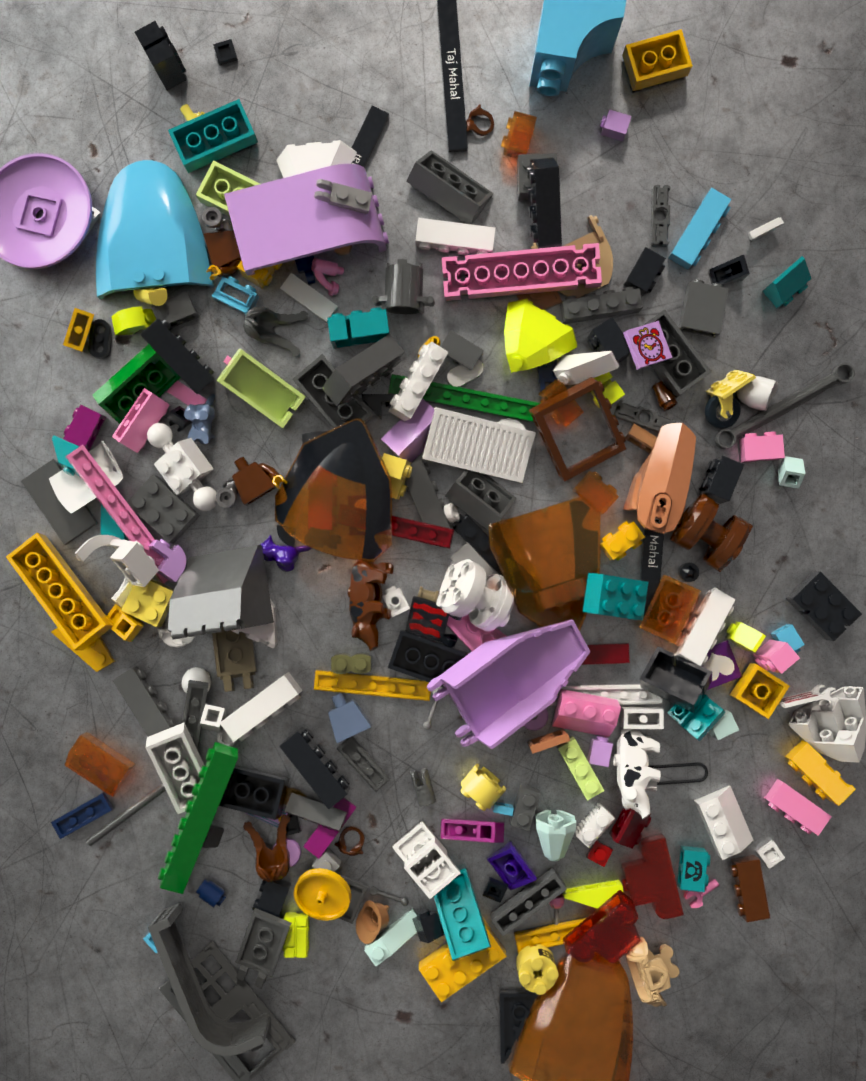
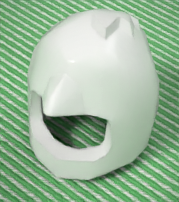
(758, 393)

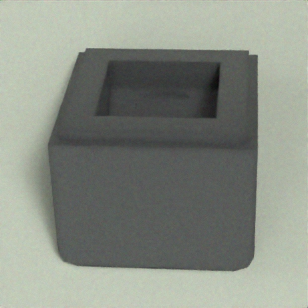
(213, 837)

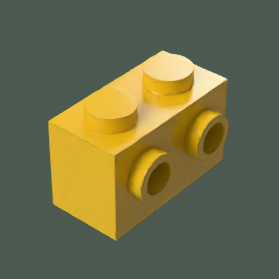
(626, 537)

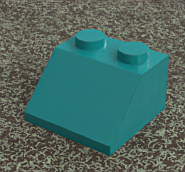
(788, 283)

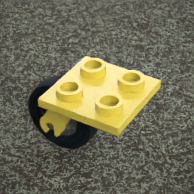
(723, 408)

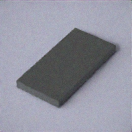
(65, 524)

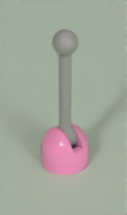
(557, 903)

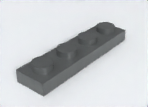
(194, 708)

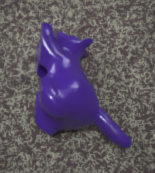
(283, 555)

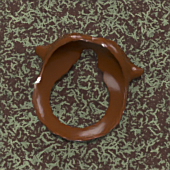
(473, 127)
(357, 848)

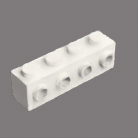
(454, 237)
(418, 381)

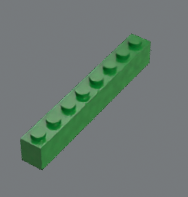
(198, 818)

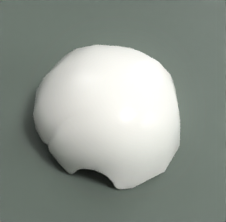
(195, 674)

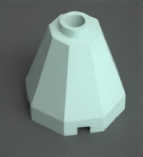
(555, 832)

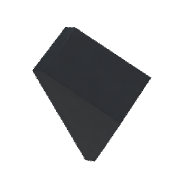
(730, 271)

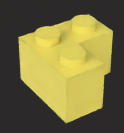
(399, 470)

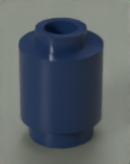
(211, 893)

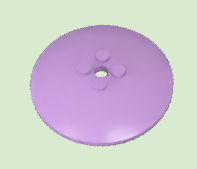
(48, 185)

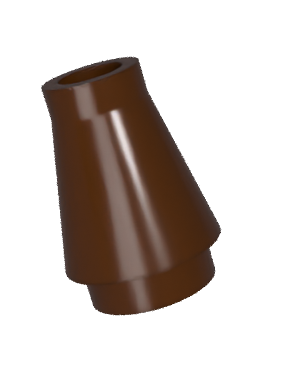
(664, 396)

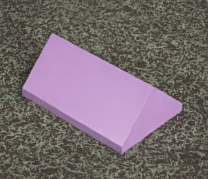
(409, 437)

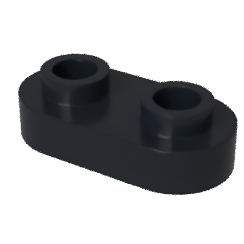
(99, 339)

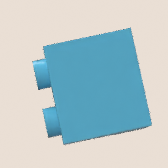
(570, 36)

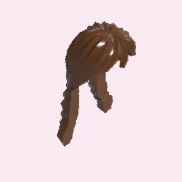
(274, 863)

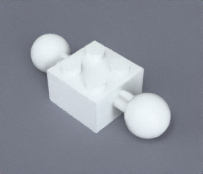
(183, 466)

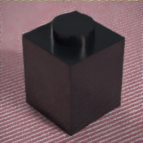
(428, 926)

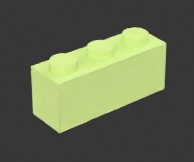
(580, 768)

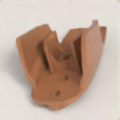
(665, 478)

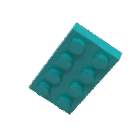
(461, 917)

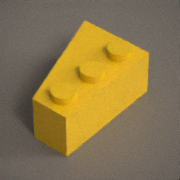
(818, 773)

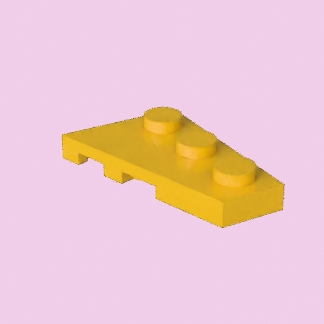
(95, 655)

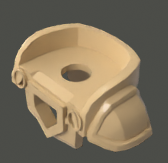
(651, 972)

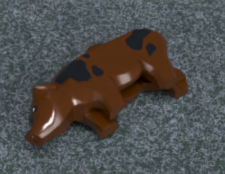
(366, 598)

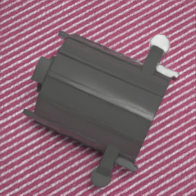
(403, 289)

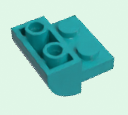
(701, 721)

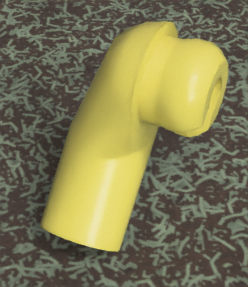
(188, 114)

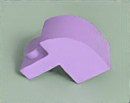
(173, 562)

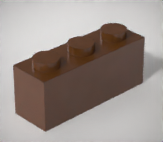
(749, 888)

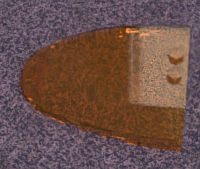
(579, 1026)

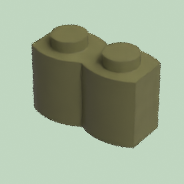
(358, 663)

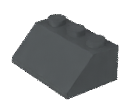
(480, 497)

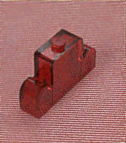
(653, 878)
(606, 931)

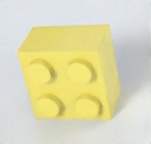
(149, 602)

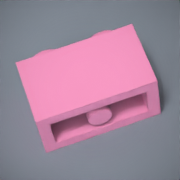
(761, 448)

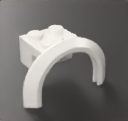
(128, 557)

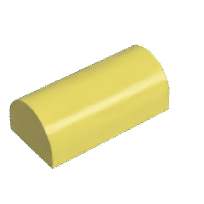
(153, 296)

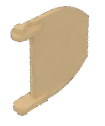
(605, 262)

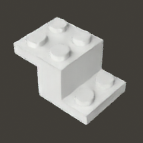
(426, 859)

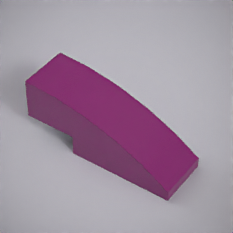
(323, 836)

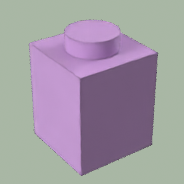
(615, 125)
(600, 751)

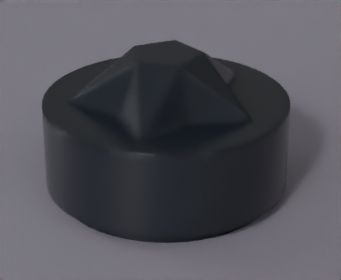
(688, 572)

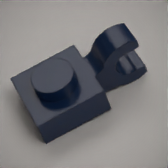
(304, 266)

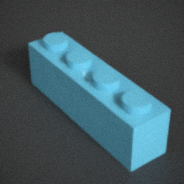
(699, 229)

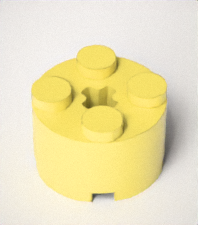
(482, 787)

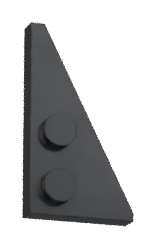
(514, 1010)

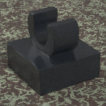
(177, 416)

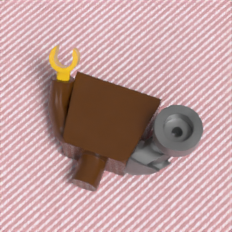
(221, 244)
(250, 482)

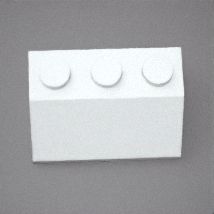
(724, 822)

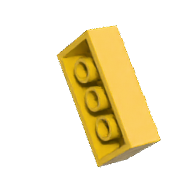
(450, 976)

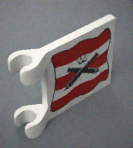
(807, 697)

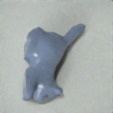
(201, 418)

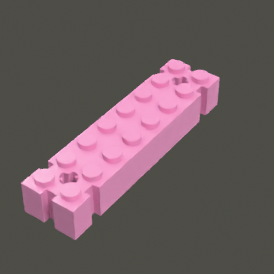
(521, 272)

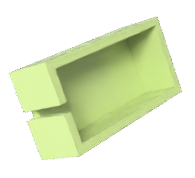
(260, 388)

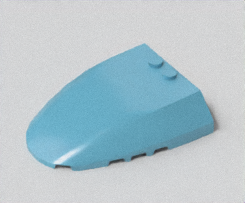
(149, 233)

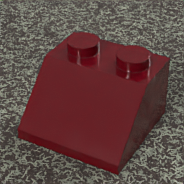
(628, 828)

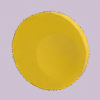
(322, 894)

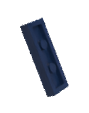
(82, 815)

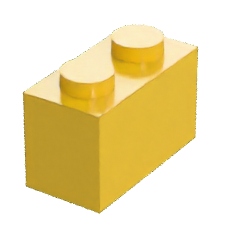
(78, 329)

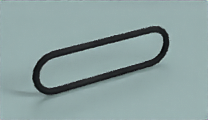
(682, 765)

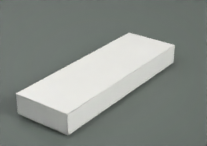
(308, 297)

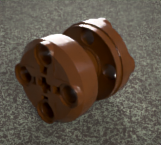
(724, 541)

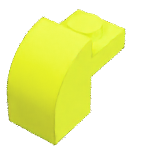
(132, 320)

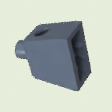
(347, 718)

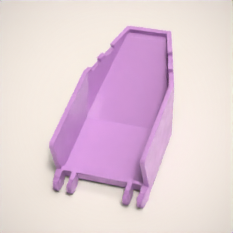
(511, 680)

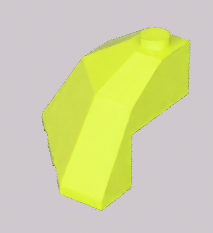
(534, 336)

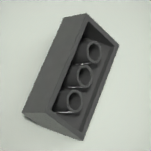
(449, 187)

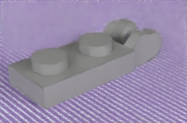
(344, 196)

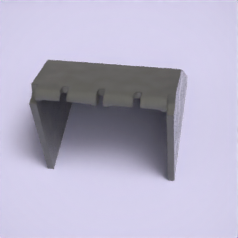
(221, 590)

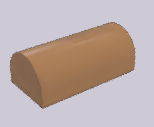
(641, 438)

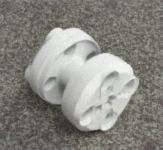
(470, 592)

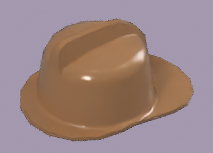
(371, 921)

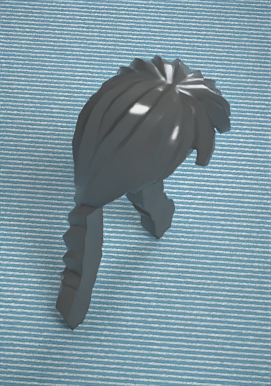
(260, 324)

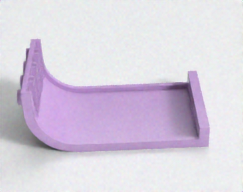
(286, 222)

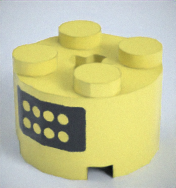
(536, 969)

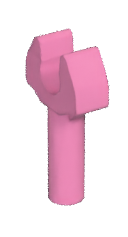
(699, 895)

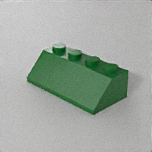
(143, 371)

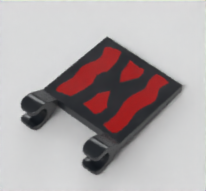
(430, 621)

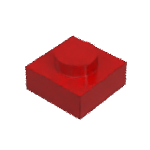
(599, 853)

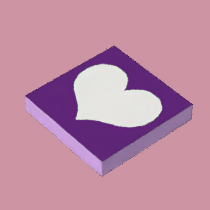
(722, 664)

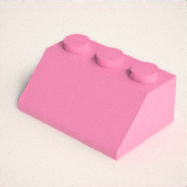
(586, 713)

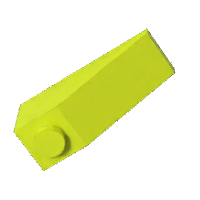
(593, 894)

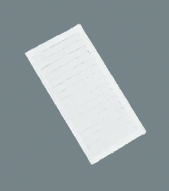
(478, 445)

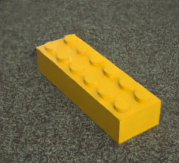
(59, 591)

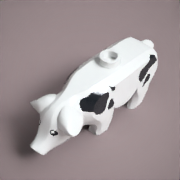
(633, 772)

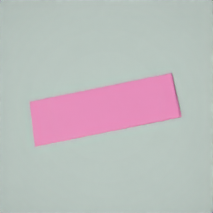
(186, 394)

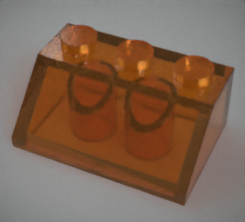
(670, 609)
(98, 763)

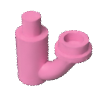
(330, 268)

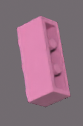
(143, 414)
(775, 656)
(797, 808)

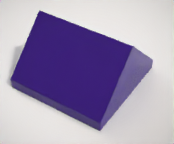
(512, 866)

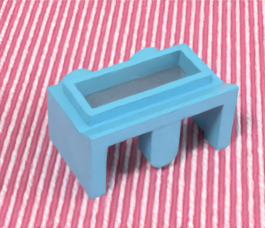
(235, 295)

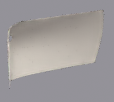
(73, 491)

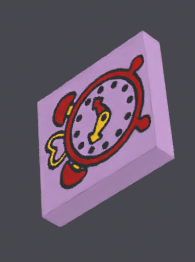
(647, 345)

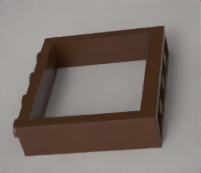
(560, 400)

